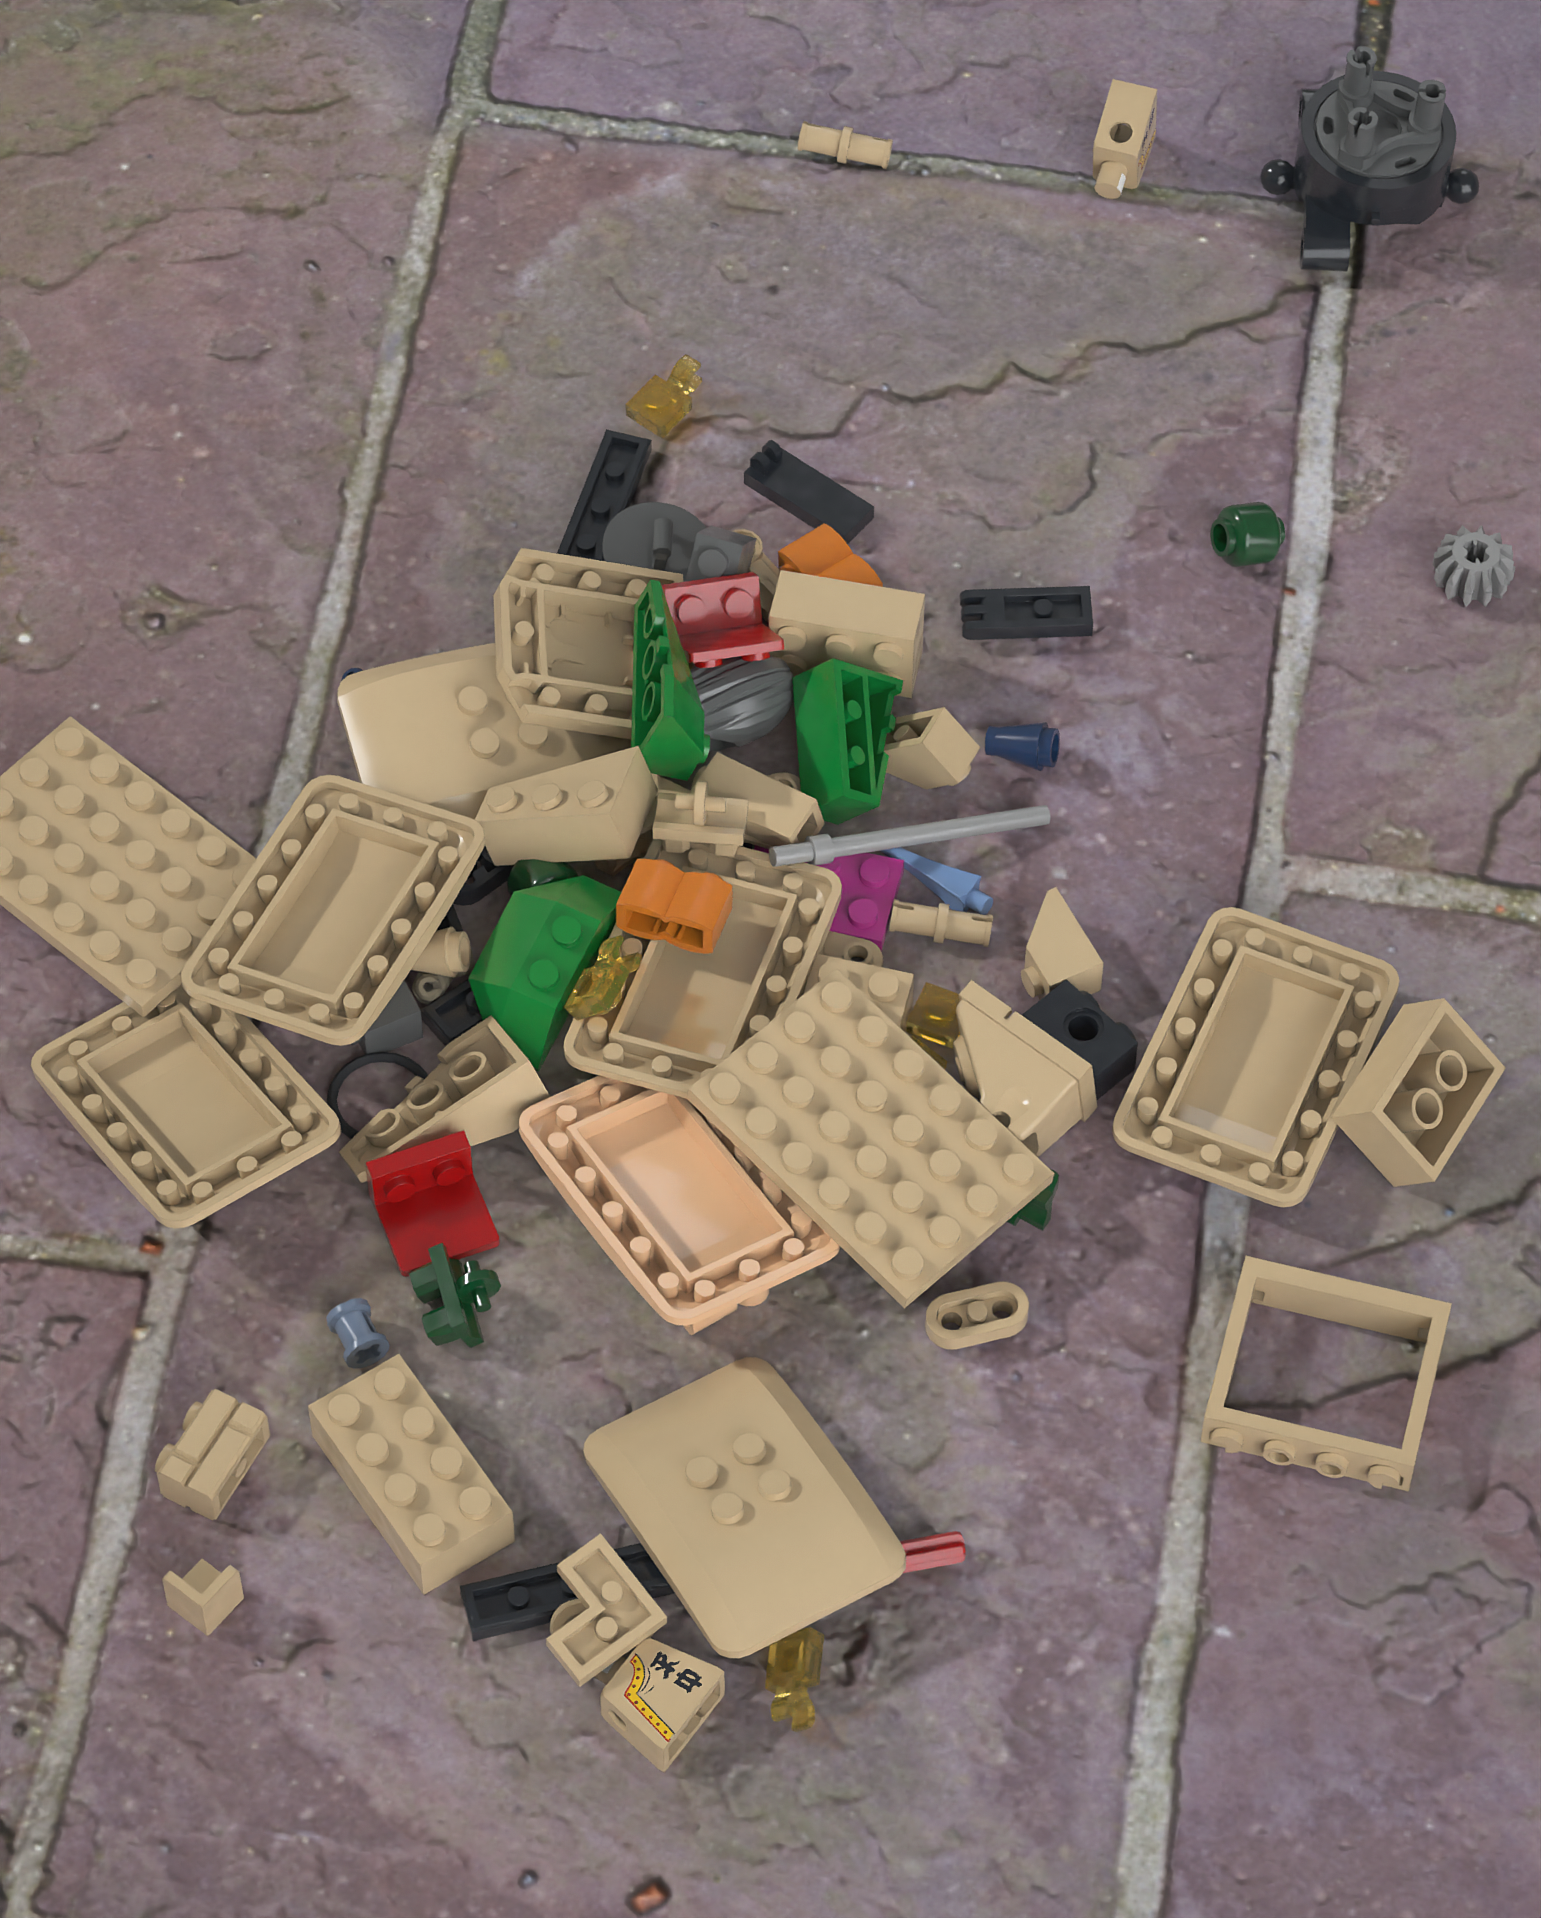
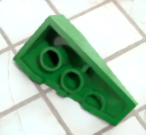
(664, 696)

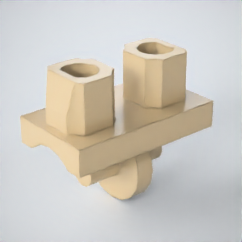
(700, 819)

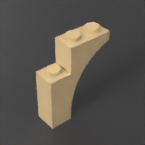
(775, 810)

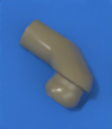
(430, 986)

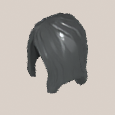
(743, 699)

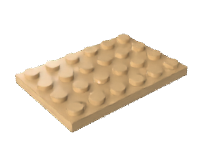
(110, 864)
(870, 1137)

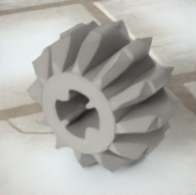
(1473, 566)

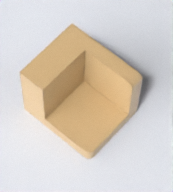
(204, 1594)

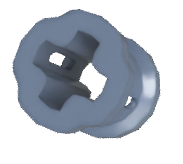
(357, 1333)

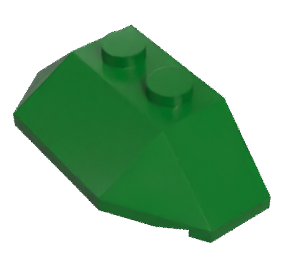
(539, 956)

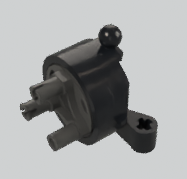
(1369, 155)

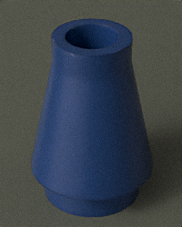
(1025, 744)

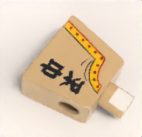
(1119, 149)
(659, 1698)

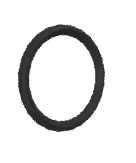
(361, 1061)

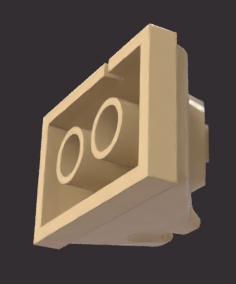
(1020, 1071)

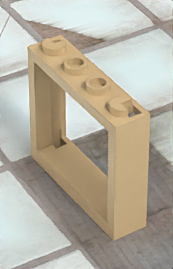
(1339, 1302)

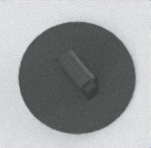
(652, 537)

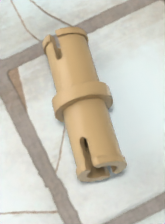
(845, 144)
(941, 923)

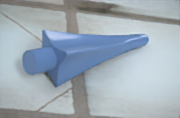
(950, 884)

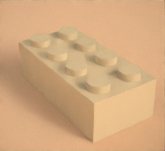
(411, 1474)

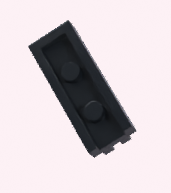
(806, 492)

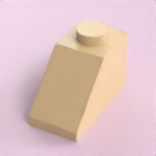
(930, 749)
(1059, 951)

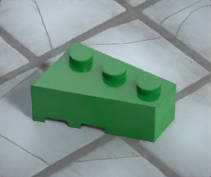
(843, 735)

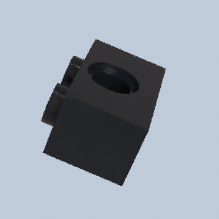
(1075, 1013)

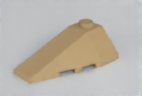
(475, 1089)

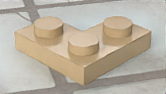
(616, 1612)

